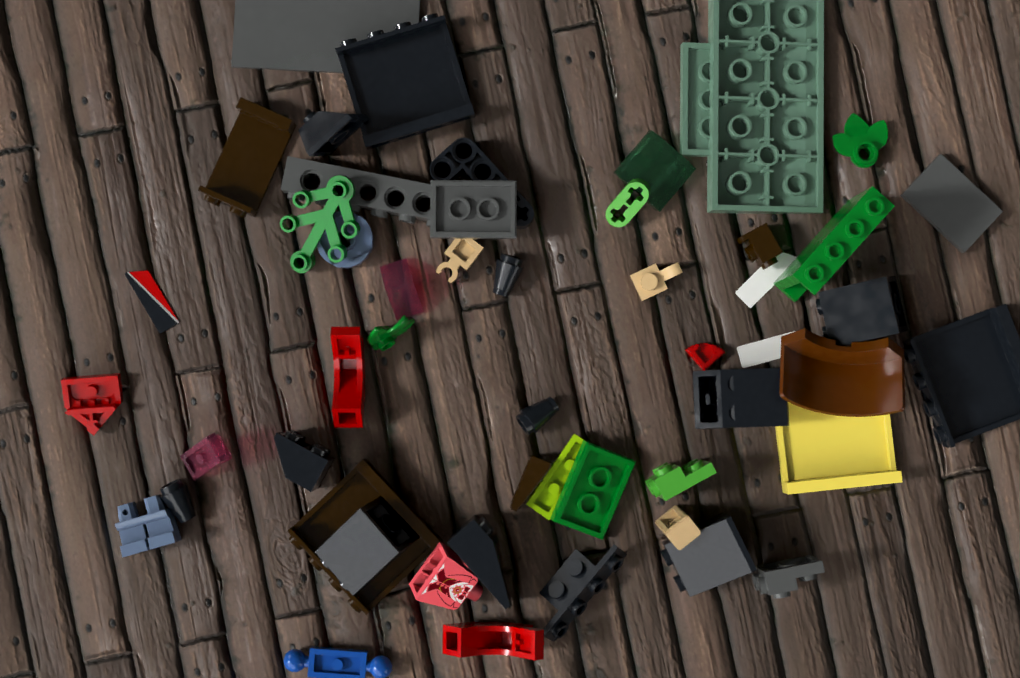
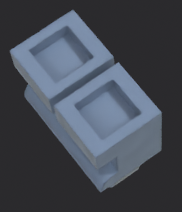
(146, 531)

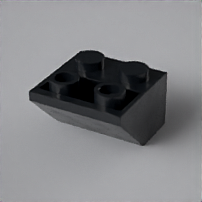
(302, 462)

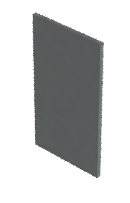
(306, 32)

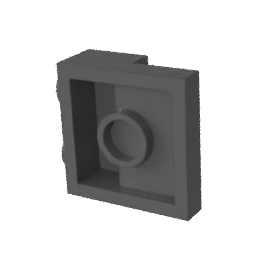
(780, 576)

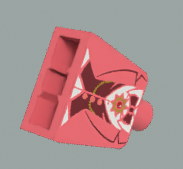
(445, 580)

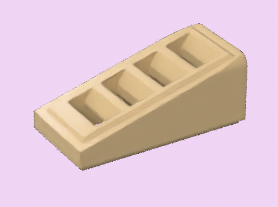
(678, 527)

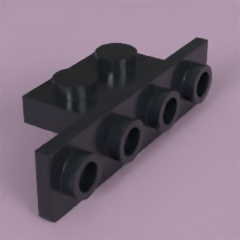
(575, 585)

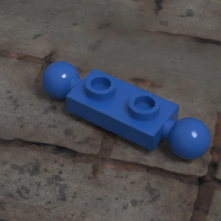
(337, 663)

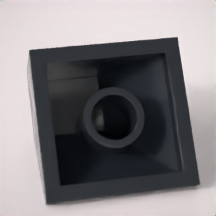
(328, 130)

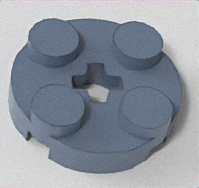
(360, 245)

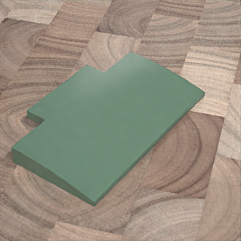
(757, 106)

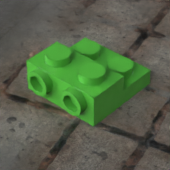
(671, 480)

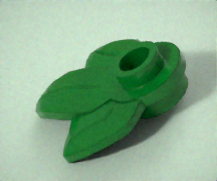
(859, 137)
(384, 337)

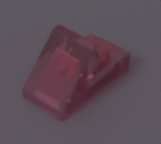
(206, 456)

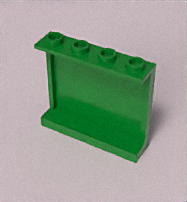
(834, 244)

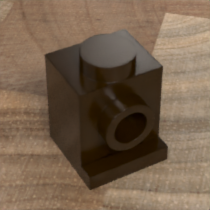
(761, 246)

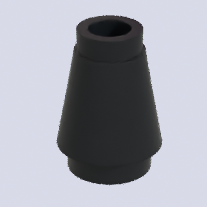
(506, 274)
(537, 415)
(178, 500)

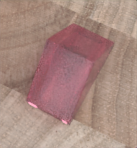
(401, 289)

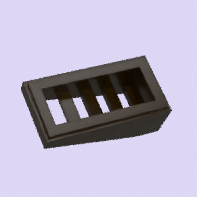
(532, 475)

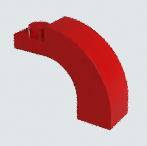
(348, 377)
(493, 639)

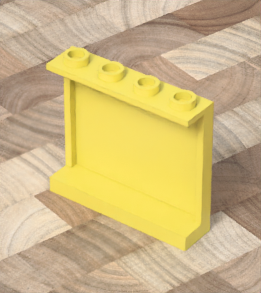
(835, 452)

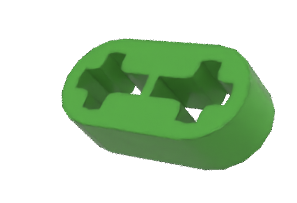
(632, 206)

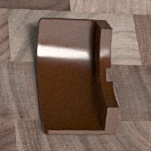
(842, 379)

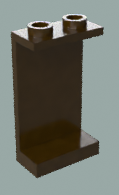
(248, 159)

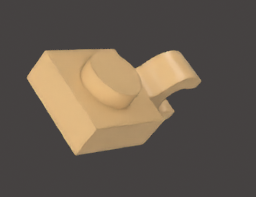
(651, 280)

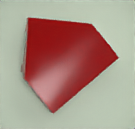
(92, 398)

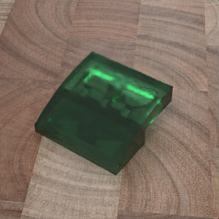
(657, 165)

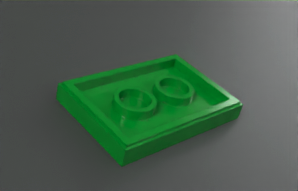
(593, 490)

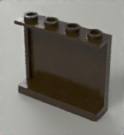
(337, 506)

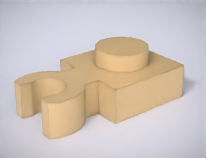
(461, 253)

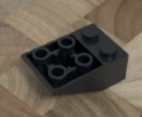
(738, 399)

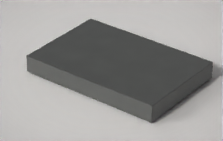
(951, 203)
(473, 209)

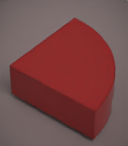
(704, 354)

